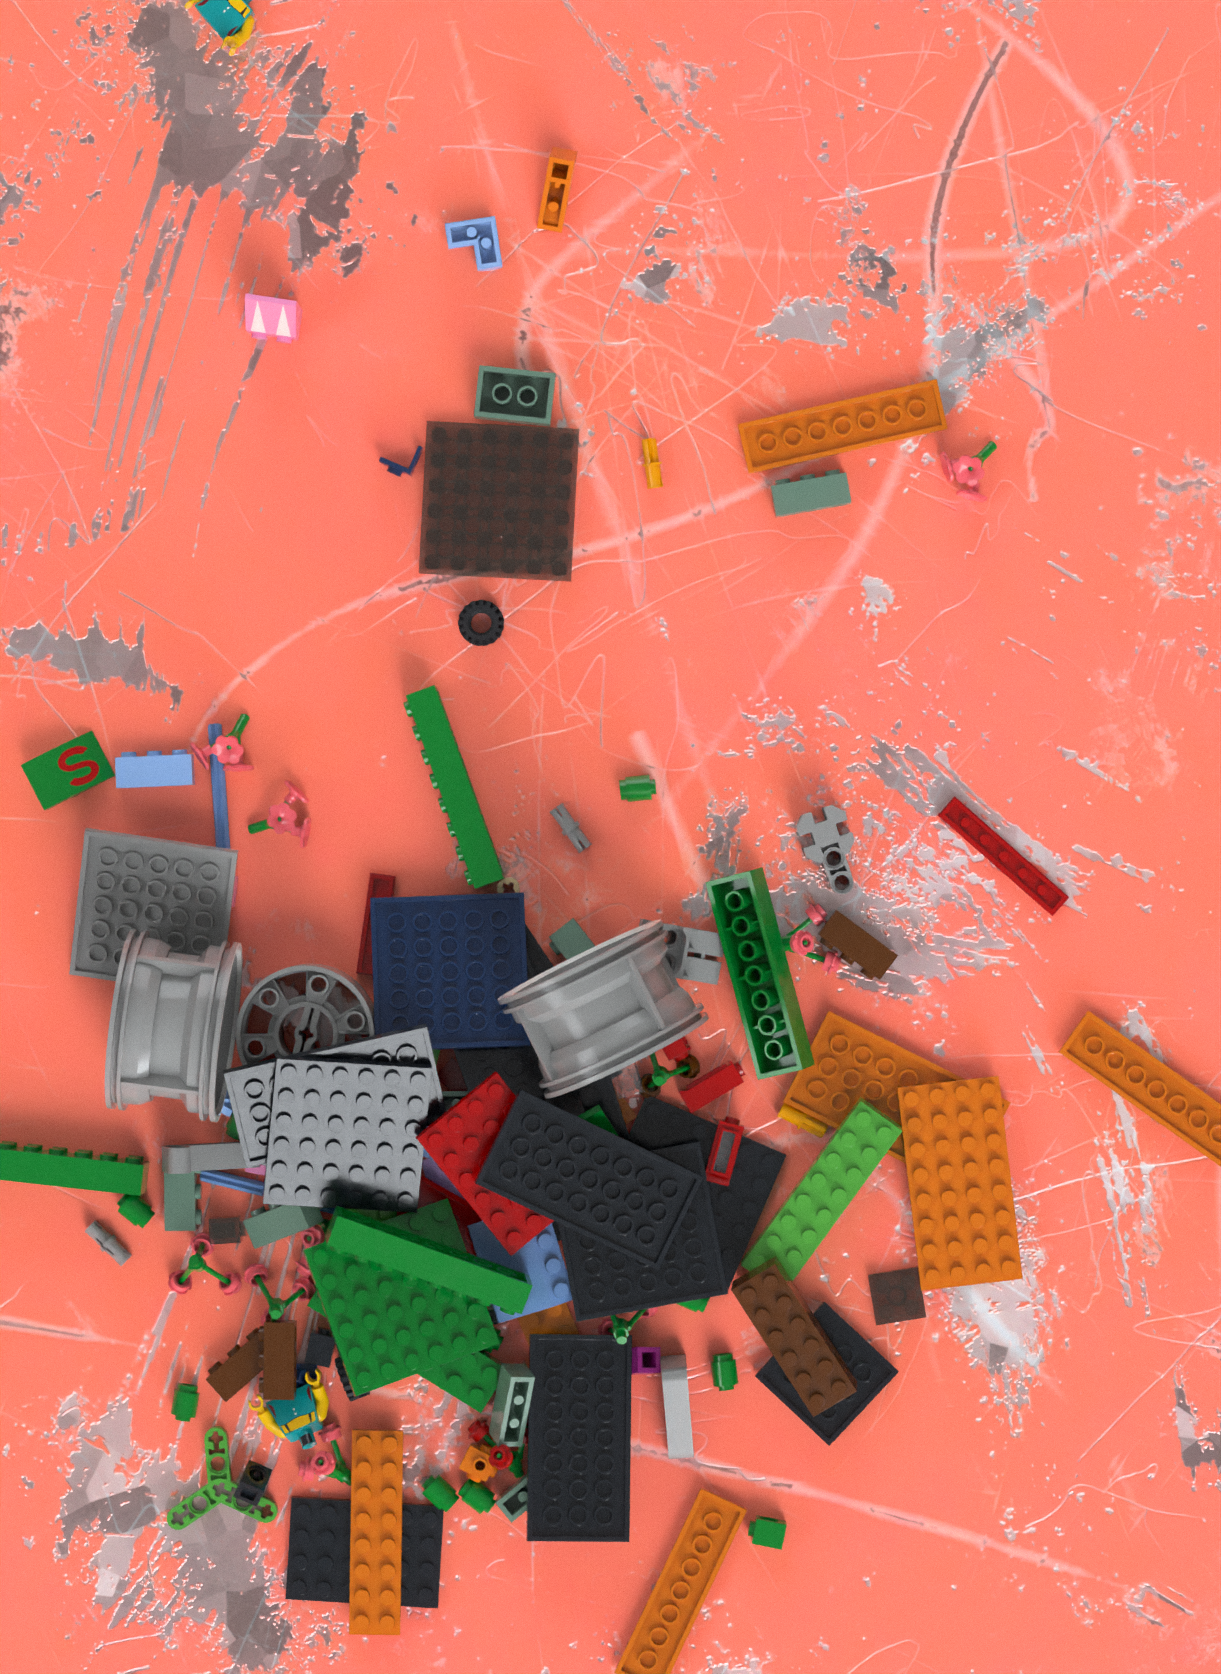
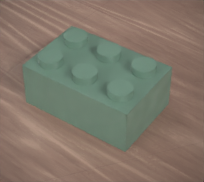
(514, 396)

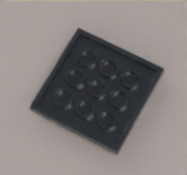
(864, 1362)

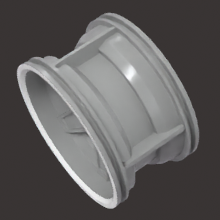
(603, 1009)
(172, 1025)

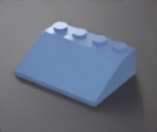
(538, 1258)

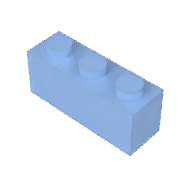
(154, 769)

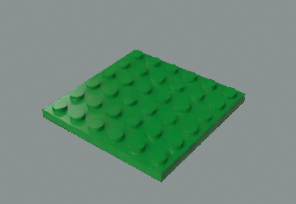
(396, 1324)

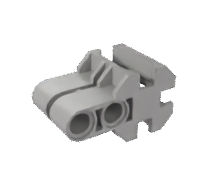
(827, 839)
(701, 942)

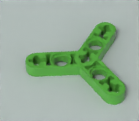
(209, 1491)

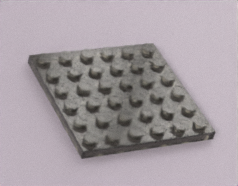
(499, 501)

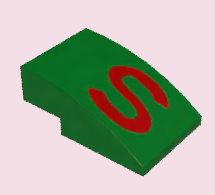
(68, 770)

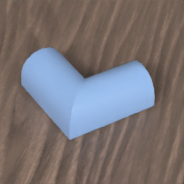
(482, 235)

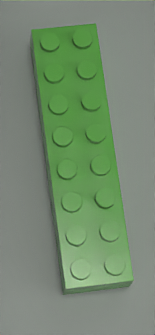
(825, 1189)

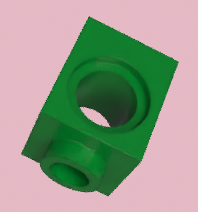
(767, 1532)

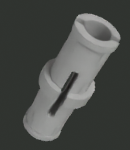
(570, 828)
(108, 1243)

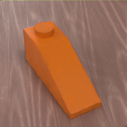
(557, 189)

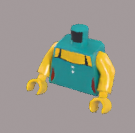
(229, 19)
(297, 1417)

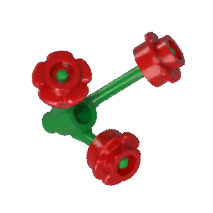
(500, 1456)

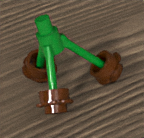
(652, 1083)

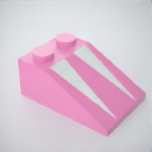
(272, 318)

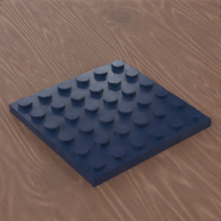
(447, 966)

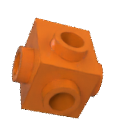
(469, 1463)

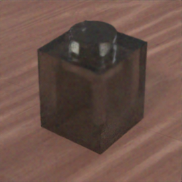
(226, 1229)

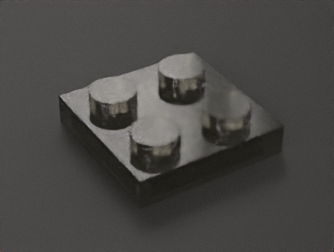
(896, 1295)

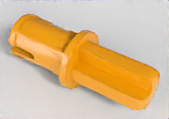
(652, 463)
(802, 1120)

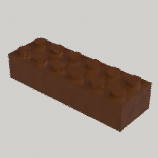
(794, 1336)

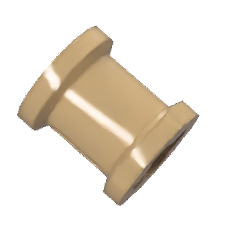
(500, 889)

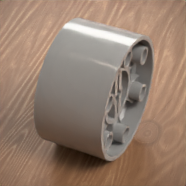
(315, 1005)

